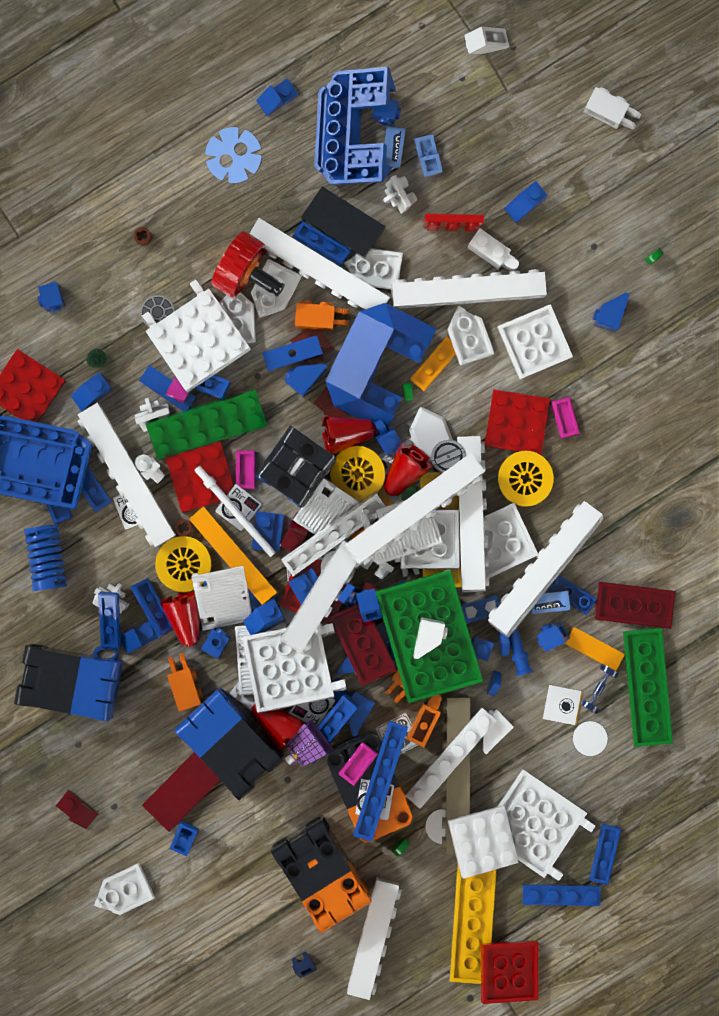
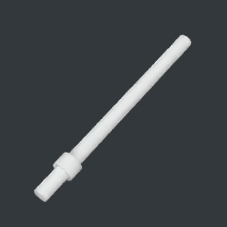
(210, 483)

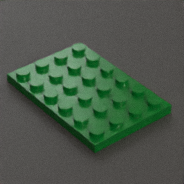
(447, 665)

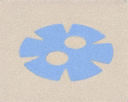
(236, 170)

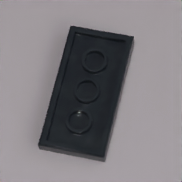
(343, 222)

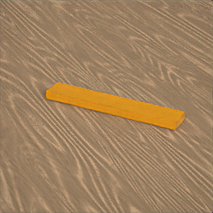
(232, 554)

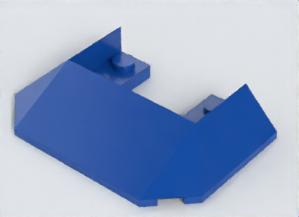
(338, 126)
(360, 353)

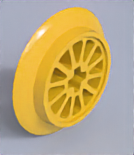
(374, 460)
(544, 469)
(169, 548)

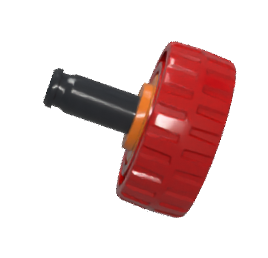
(241, 265)

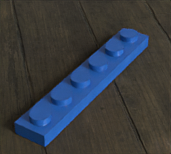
(380, 781)

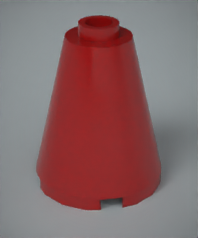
(345, 432)
(406, 469)
(183, 617)
(278, 726)

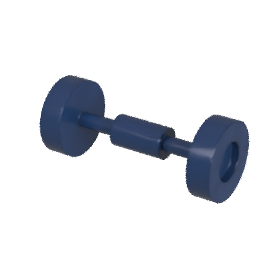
(599, 688)

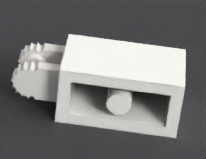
(610, 109)
(492, 251)

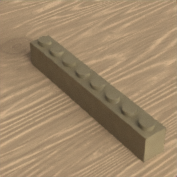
(458, 782)

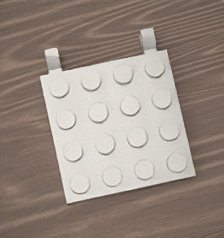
(197, 339)
(285, 676)
(541, 823)

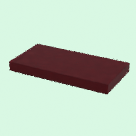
(634, 605)
(363, 645)
(181, 792)

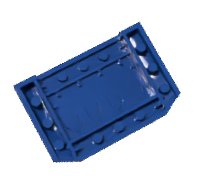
(42, 462)

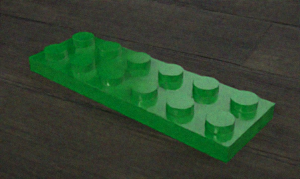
(206, 424)
(647, 687)

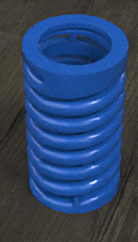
(44, 561)

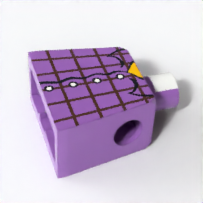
(307, 745)

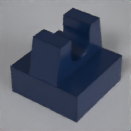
(305, 967)

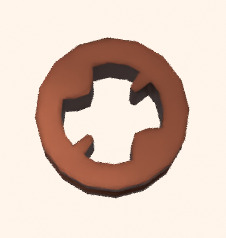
(140, 230)
(181, 522)

